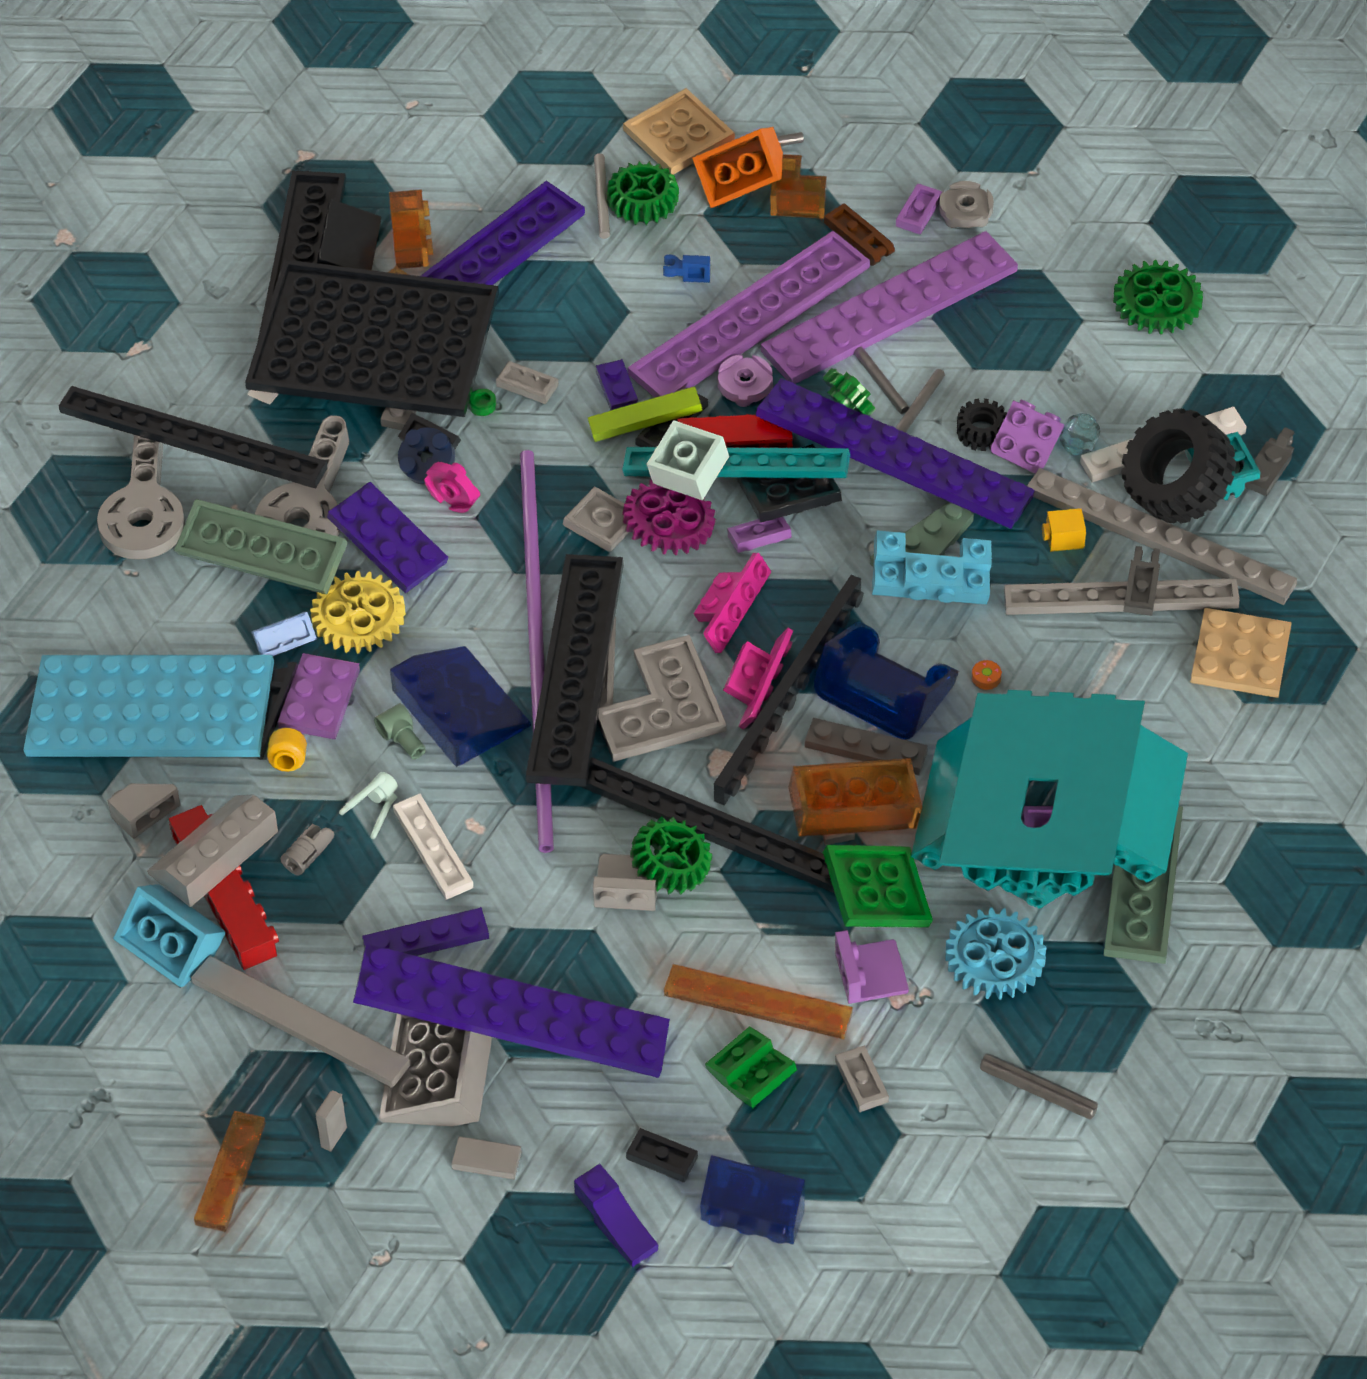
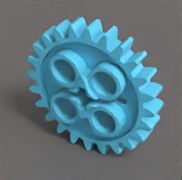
(995, 953)

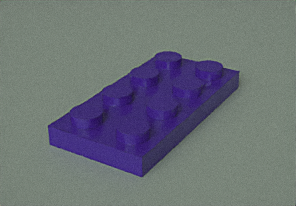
(387, 537)

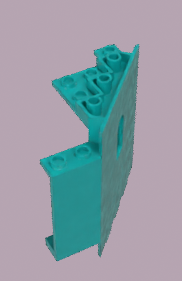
(1109, 806)

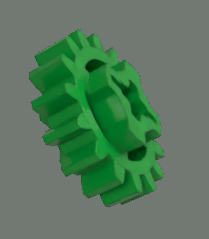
(848, 391)

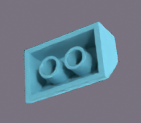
(168, 933)

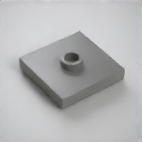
(598, 519)

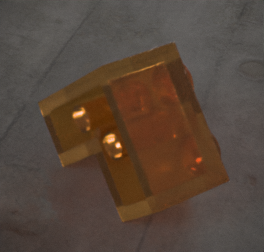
(797, 193)
(410, 229)

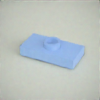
(284, 635)

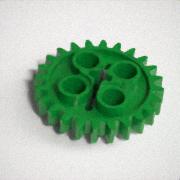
(1158, 297)

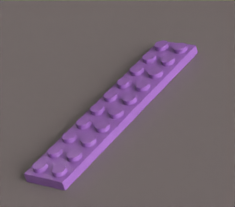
(888, 307)
(749, 316)

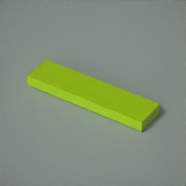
(644, 414)

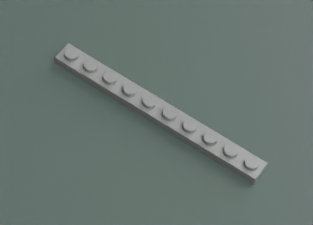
(1163, 536)

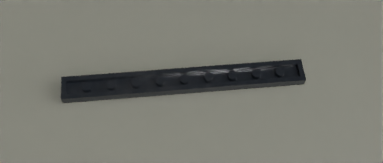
(193, 437)
(785, 694)
(716, 825)

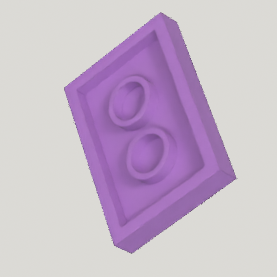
(319, 696)

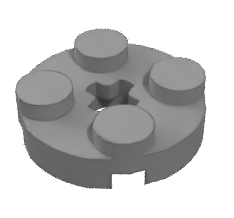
(974, 215)

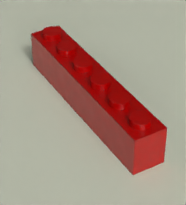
(232, 903)

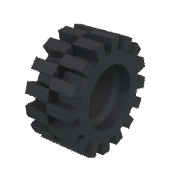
(975, 413)

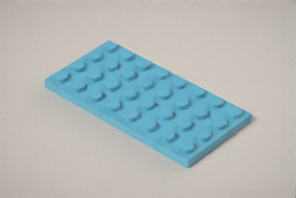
(149, 706)

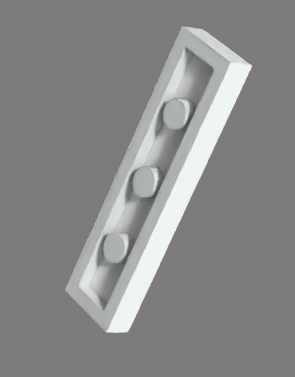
(433, 846)

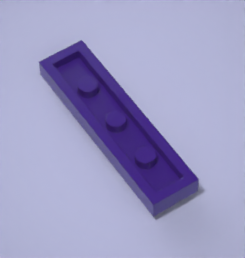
(433, 934)

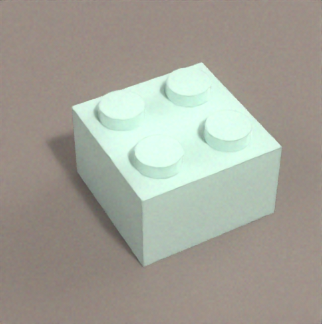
(687, 460)

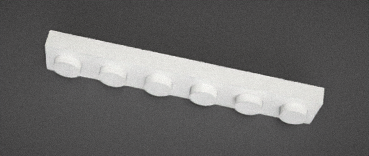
(1108, 460)

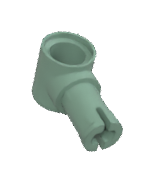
(398, 725)

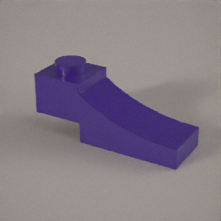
(614, 1215)

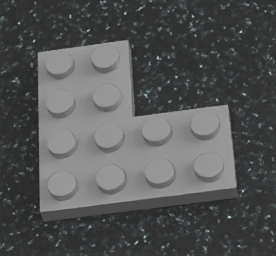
(674, 712)

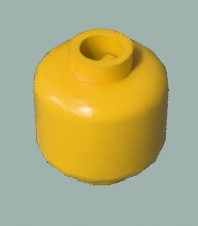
(286, 749)

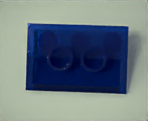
(753, 1200)

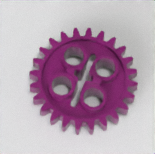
(667, 518)

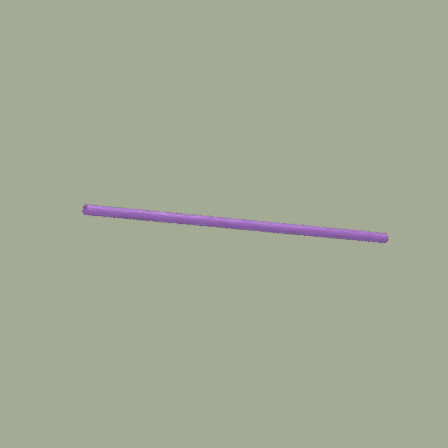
(535, 631)

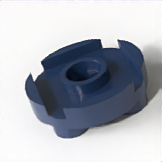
(418, 442)

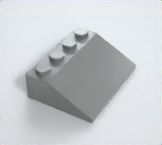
(444, 1075)

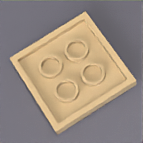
(678, 131)
(1241, 652)

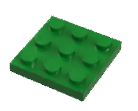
(877, 886)

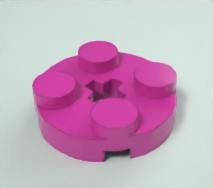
(452, 485)

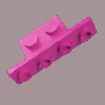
(730, 600)
(754, 673)

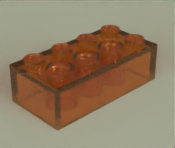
(855, 797)

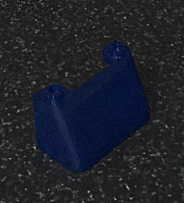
(877, 688)

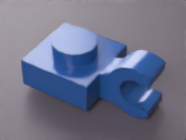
(692, 268)

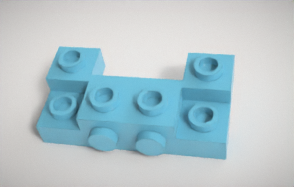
(931, 576)

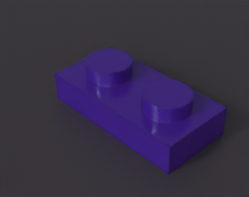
(616, 384)

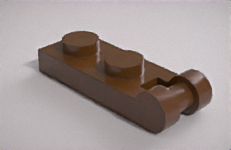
(859, 233)

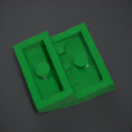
(750, 1067)

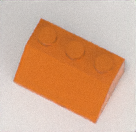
(740, 166)

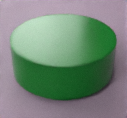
(482, 402)

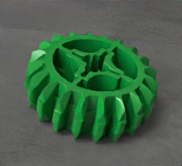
(642, 199)
(670, 864)

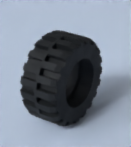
(1201, 483)

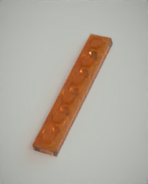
(758, 1001)

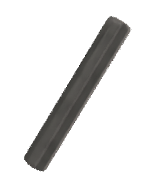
(1038, 1086)

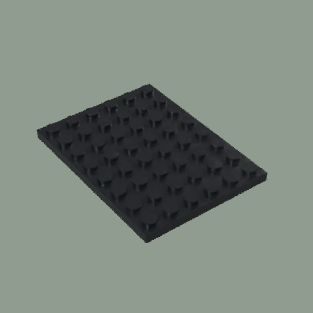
(373, 338)

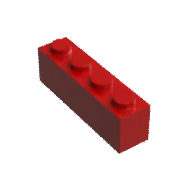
(743, 431)

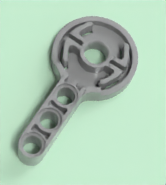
(142, 501)
(300, 501)

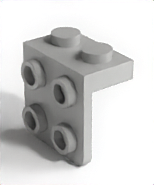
(620, 887)

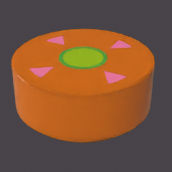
(986, 674)

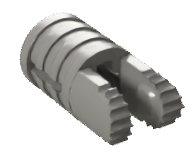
(306, 849)

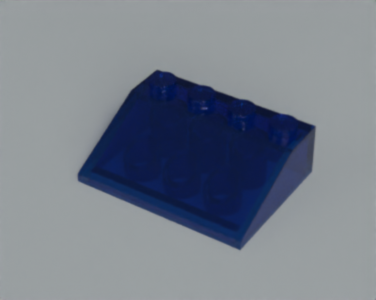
(457, 702)

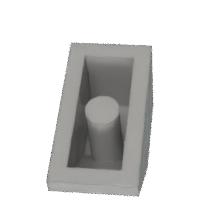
(142, 806)

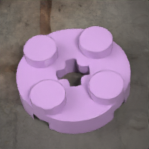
(745, 391)

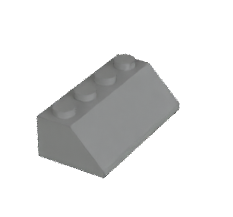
(215, 848)

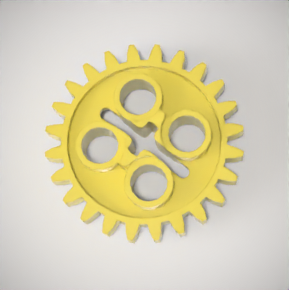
(358, 612)

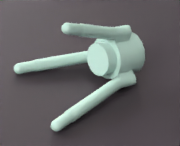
(378, 790)

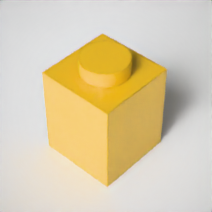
(1064, 530)

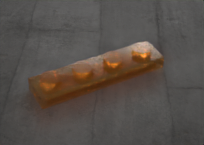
(229, 1171)

